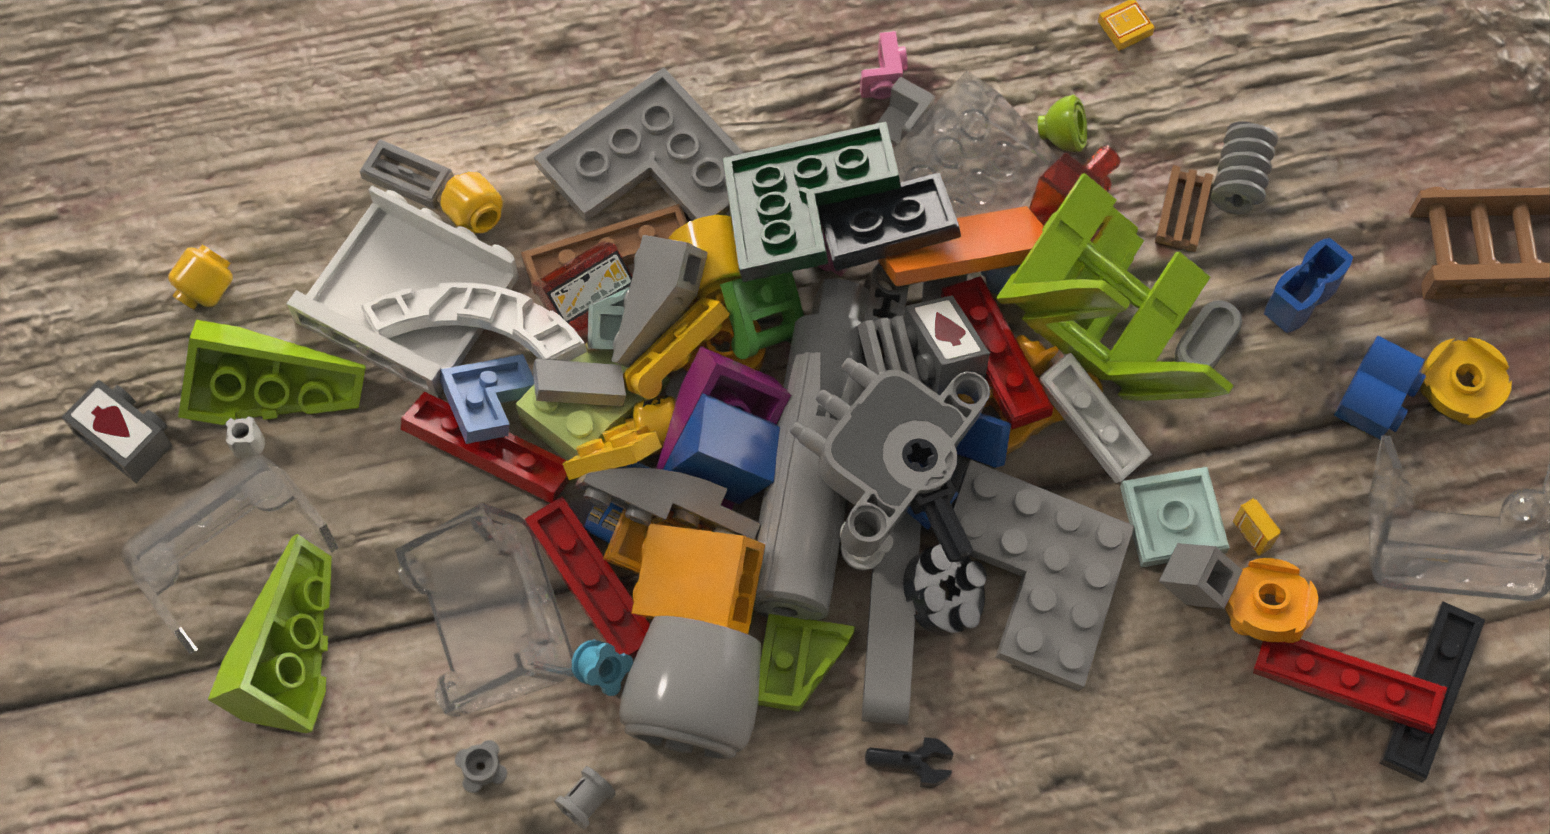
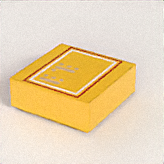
(1126, 24)
(1256, 526)

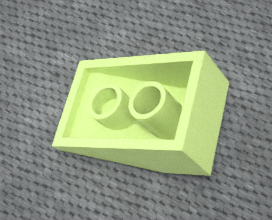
(573, 424)

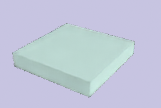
(1172, 511)

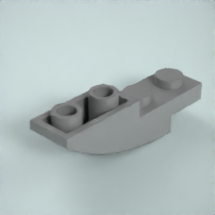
(654, 492)

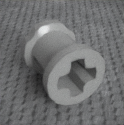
(585, 797)

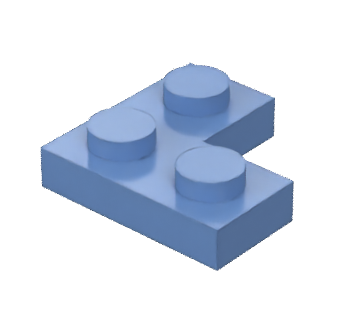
(478, 391)

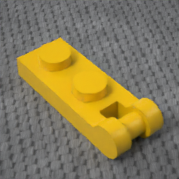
(674, 347)

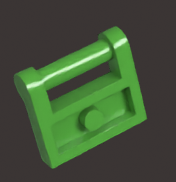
(757, 300)

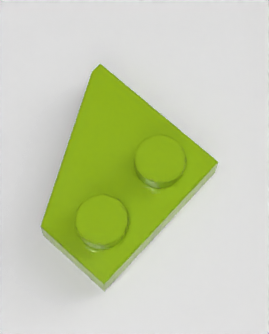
(798, 658)

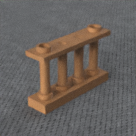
(1488, 277)

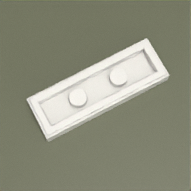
(1093, 418)

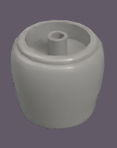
(693, 687)

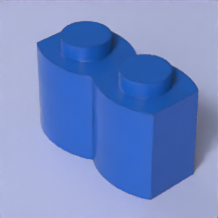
(1308, 285)
(1380, 388)

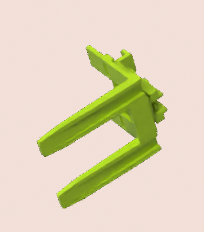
(1089, 283)

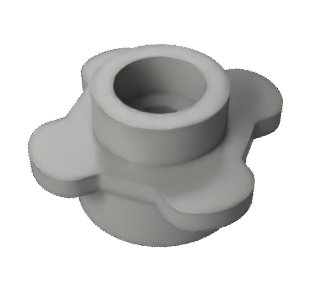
(482, 753)

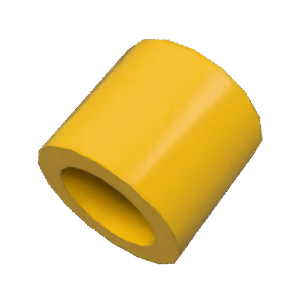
(717, 238)

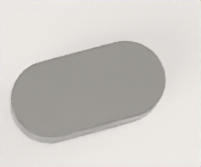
(1209, 334)

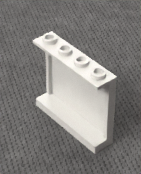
(391, 252)

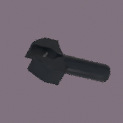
(914, 761)

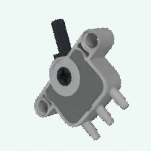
(872, 449)

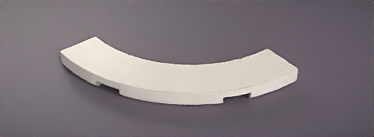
(476, 306)

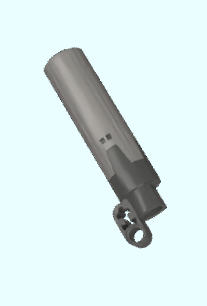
(799, 510)

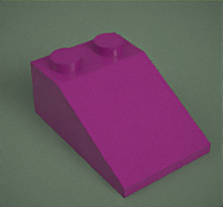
(729, 383)

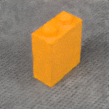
(698, 576)

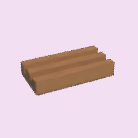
(1190, 180)

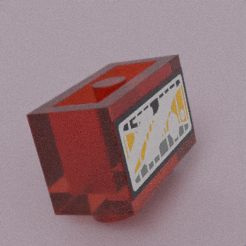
(583, 282)

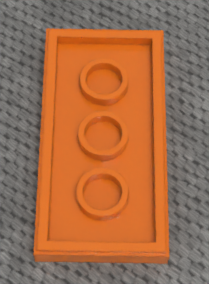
(985, 244)

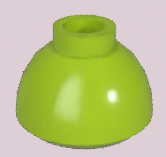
(1065, 124)

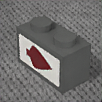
(944, 342)
(117, 430)

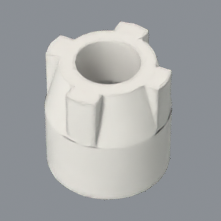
(249, 445)

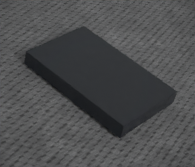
(889, 222)

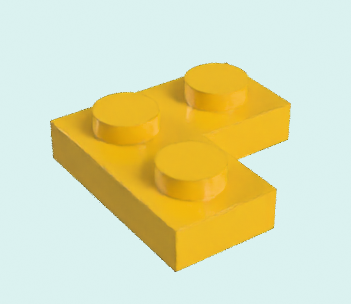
(617, 450)

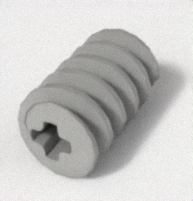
(1244, 167)

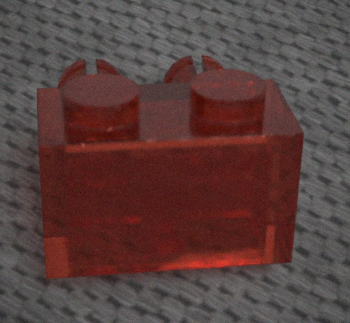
(1061, 177)

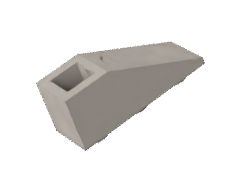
(660, 291)

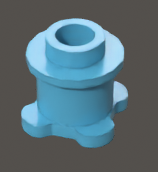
(600, 665)

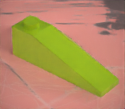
(256, 375)
(277, 655)

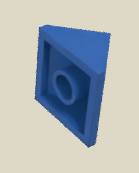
(727, 449)

